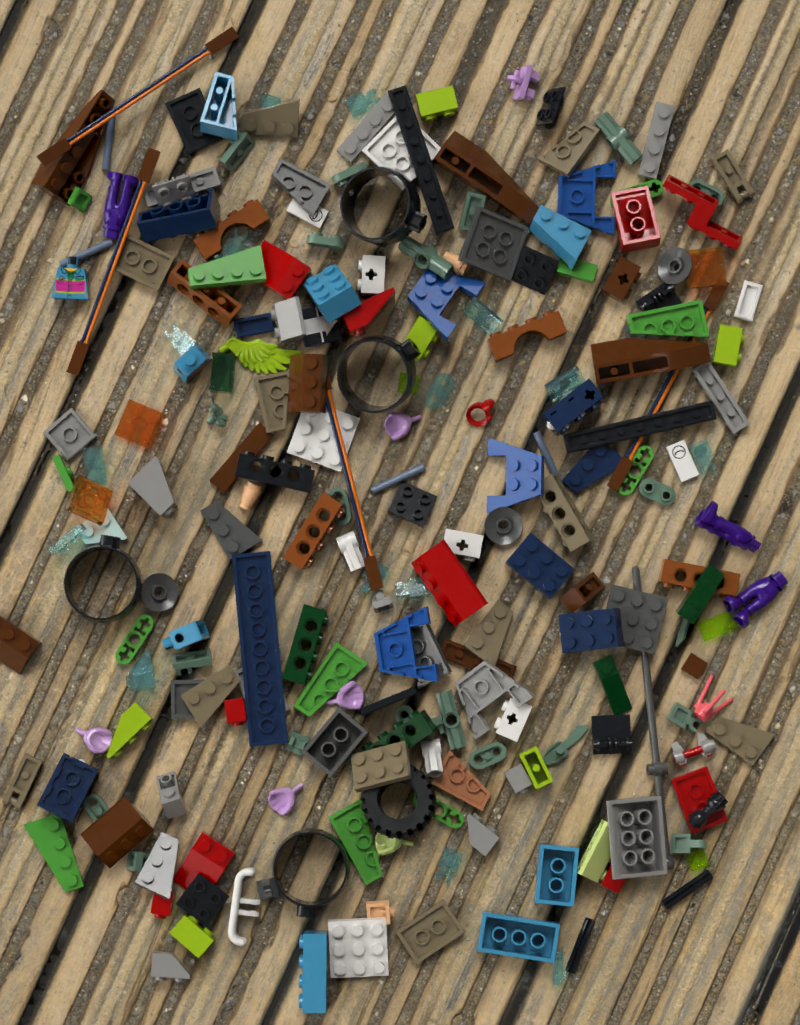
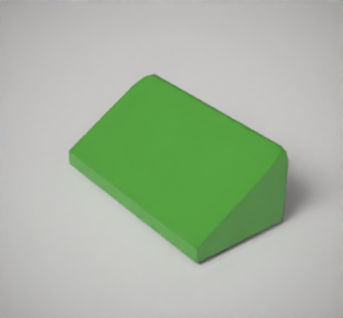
(581, 271)

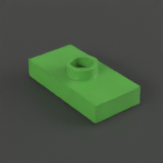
(65, 472)

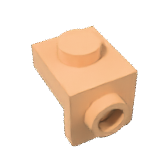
(380, 909)

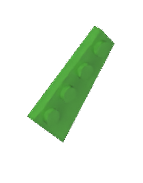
(234, 269)
(675, 320)
(331, 676)
(357, 839)
(56, 848)

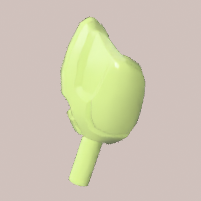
(388, 845)

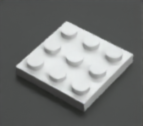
(390, 151)
(315, 438)
(358, 947)

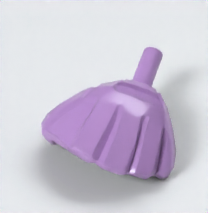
(399, 424)
(349, 696)
(97, 739)
(283, 799)

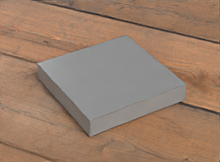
(69, 434)

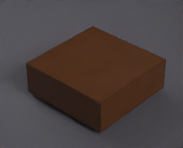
(694, 666)

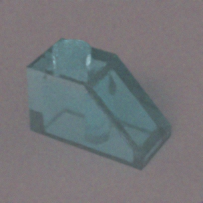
(141, 674)

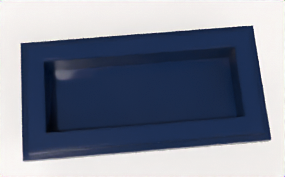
(253, 325)

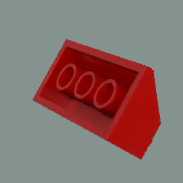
(449, 583)

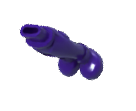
(116, 213)
(723, 528)
(765, 592)

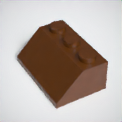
(307, 383)
(16, 645)
(117, 832)

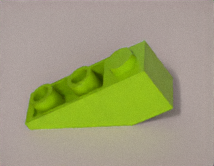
(130, 723)

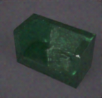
(222, 373)

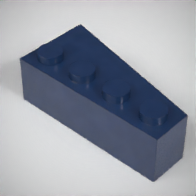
(180, 217)

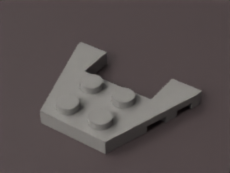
(484, 686)

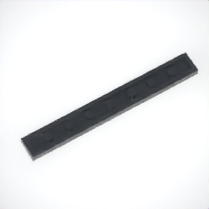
(420, 160)
(639, 427)

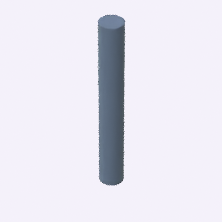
(108, 145)
(90, 251)
(545, 452)
(397, 479)

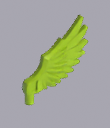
(259, 354)

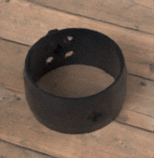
(413, 220)
(408, 352)
(106, 543)
(308, 908)

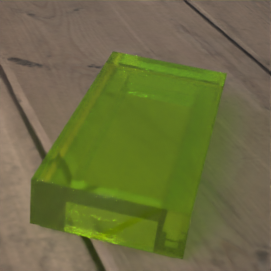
(717, 625)

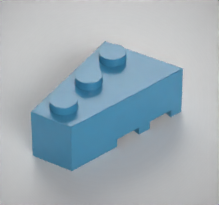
(220, 108)
(560, 234)

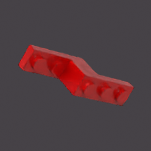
(702, 212)

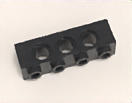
(244, 470)

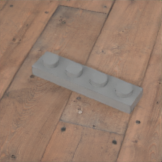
(367, 129)
(656, 140)
(200, 182)
(721, 397)

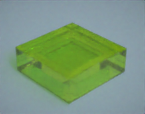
(403, 382)
(697, 859)

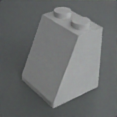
(154, 488)

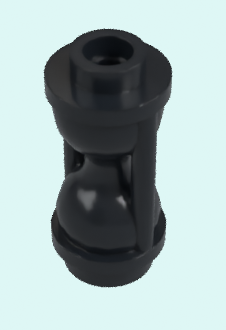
(713, 804)

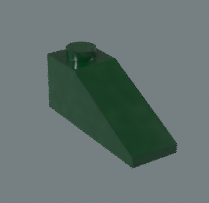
(700, 594)
(612, 684)

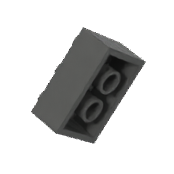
(335, 742)

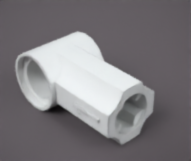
(350, 548)
(432, 754)

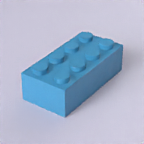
(518, 936)
(314, 971)

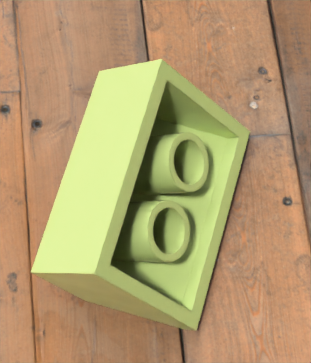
(596, 855)

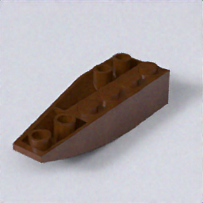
(74, 166)
(484, 175)
(642, 357)

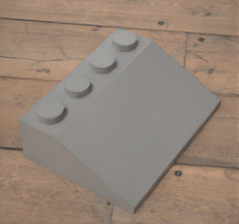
(636, 837)

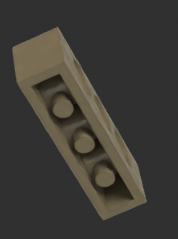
(572, 516)

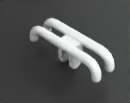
(235, 906)

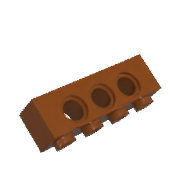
(210, 299)
(294, 553)
(670, 567)

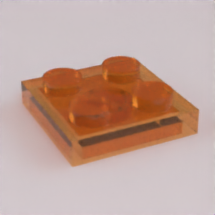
(707, 268)
(139, 424)
(89, 500)

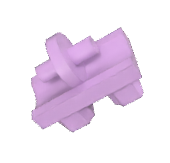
(520, 82)

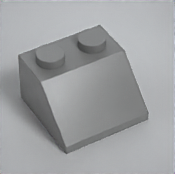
(288, 320)

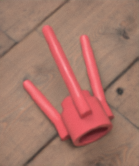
(704, 710)

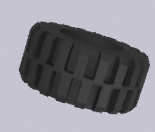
(411, 824)

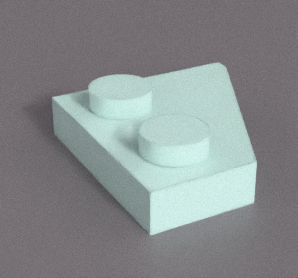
(109, 527)

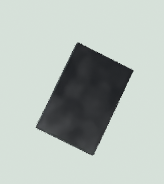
(186, 115)
(389, 700)

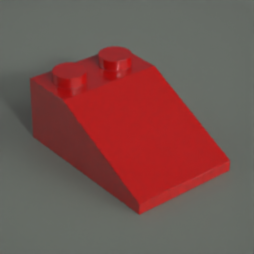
(635, 219)
(283, 271)
(364, 315)
(206, 857)

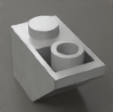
(171, 795)
(480, 836)
(168, 965)

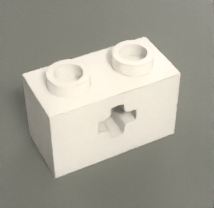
(369, 264)
(473, 541)
(514, 729)

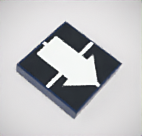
(318, 329)

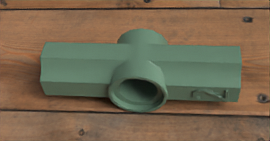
(618, 138)
(426, 257)
(454, 732)

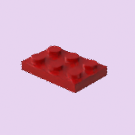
(692, 793)

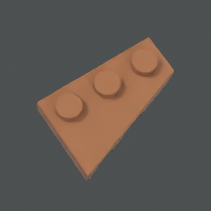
(461, 782)

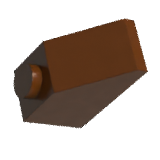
(582, 592)

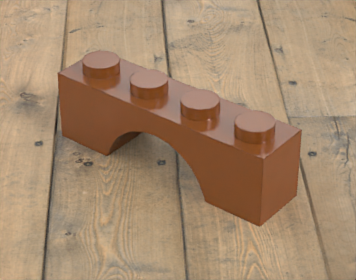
(250, 216)
(549, 326)

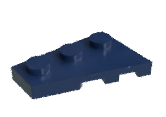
(591, 467)

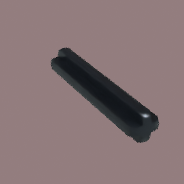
(687, 889)
(580, 945)

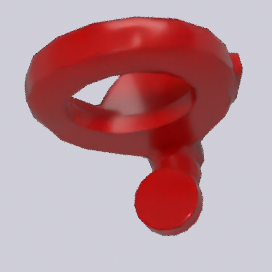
(486, 406)

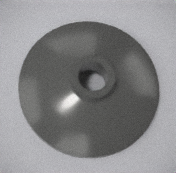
(669, 262)
(505, 535)
(167, 596)

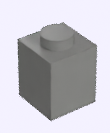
(518, 779)

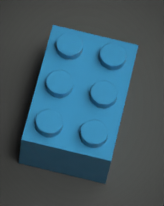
(332, 293)
(556, 874)

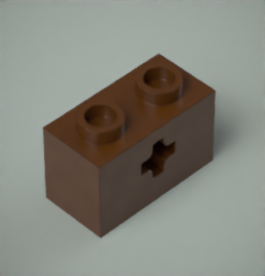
(625, 269)

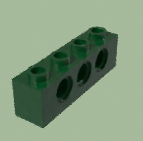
(291, 671)
(422, 723)

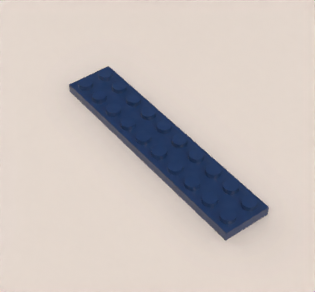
(259, 648)

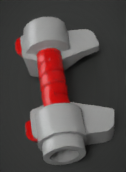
(705, 748)

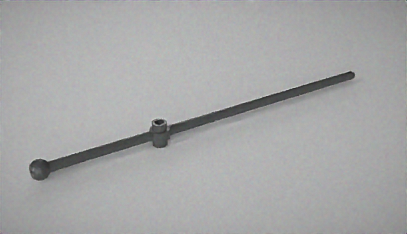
(656, 768)

